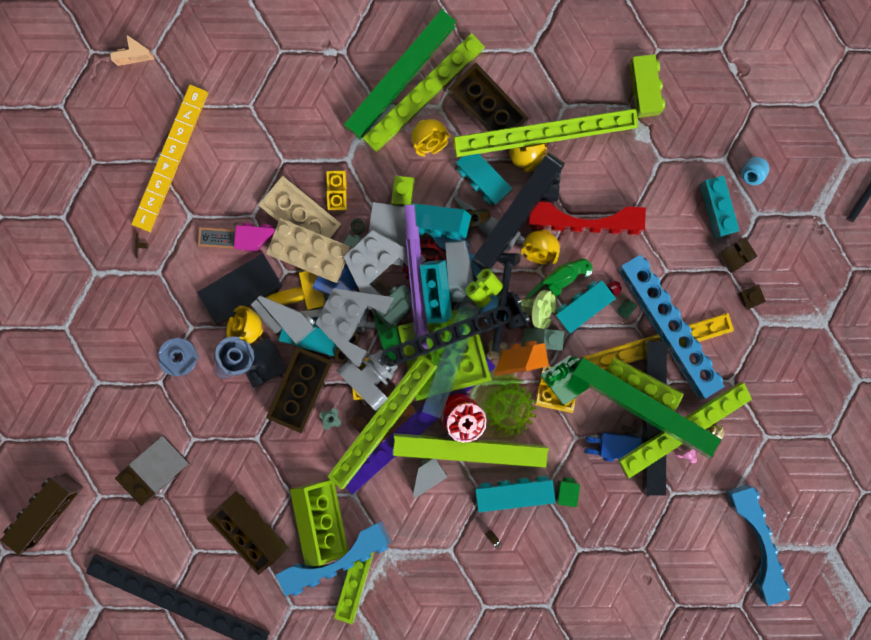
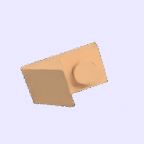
(135, 54)

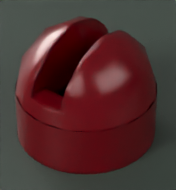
(614, 287)

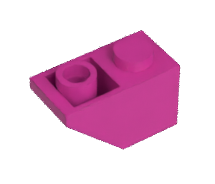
(252, 238)

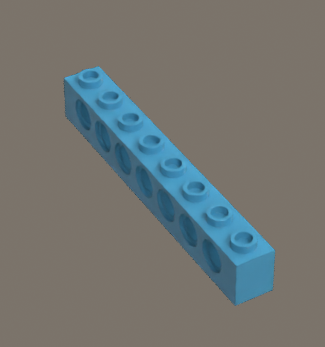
(660, 323)

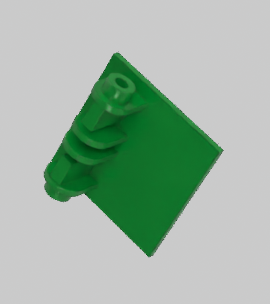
(561, 382)

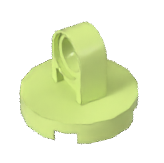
(540, 308)

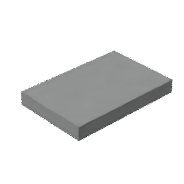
(390, 222)

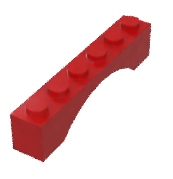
(627, 220)

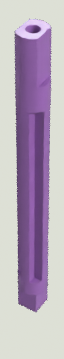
(414, 263)

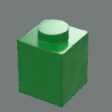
(567, 492)

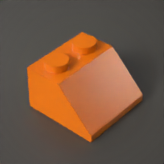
(522, 358)

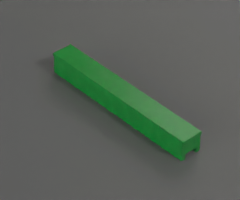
(400, 74)
(647, 408)

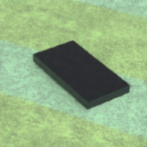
(239, 288)

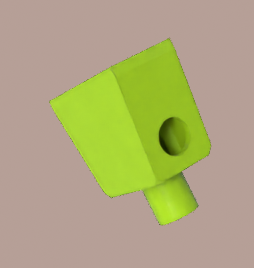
(402, 190)

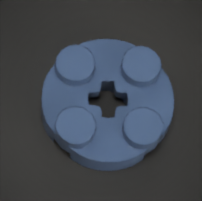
(167, 357)

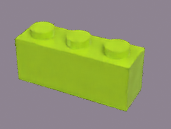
(646, 85)

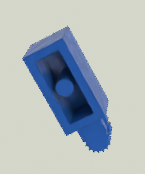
(613, 445)

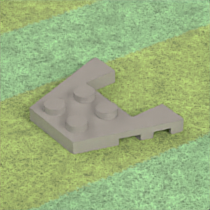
(371, 257)
(342, 315)

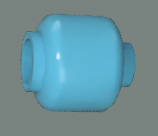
(755, 171)

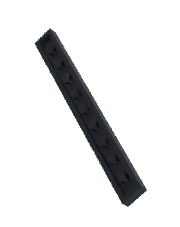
(174, 600)

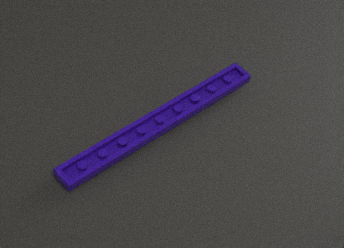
(384, 452)

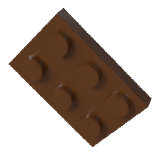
(363, 417)

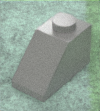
(428, 475)

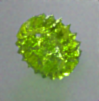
(520, 422)

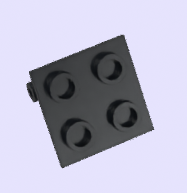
(520, 318)
(266, 363)

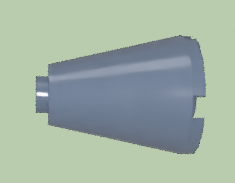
(232, 357)

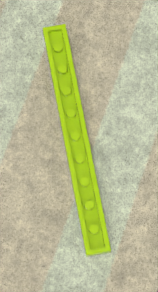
(544, 132)

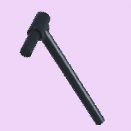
(507, 260)

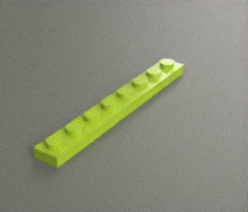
(424, 93)
(704, 417)
(382, 421)

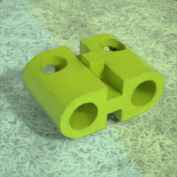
(483, 288)

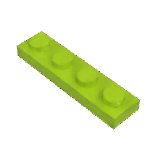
(645, 383)
(352, 591)

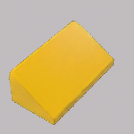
(288, 296)

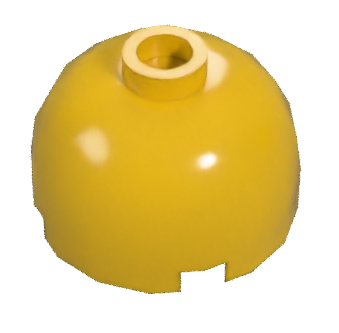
(429, 137)
(528, 156)
(541, 247)
(245, 324)

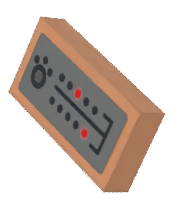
(216, 238)

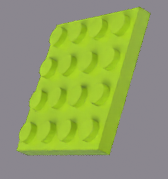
(473, 366)

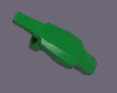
(563, 276)

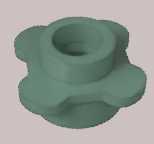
(335, 418)

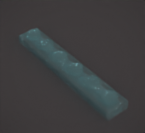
(449, 365)

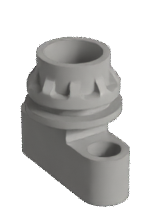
(365, 381)

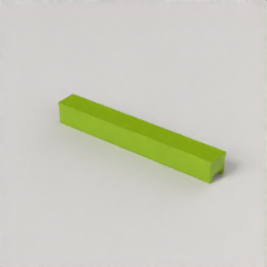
(474, 451)

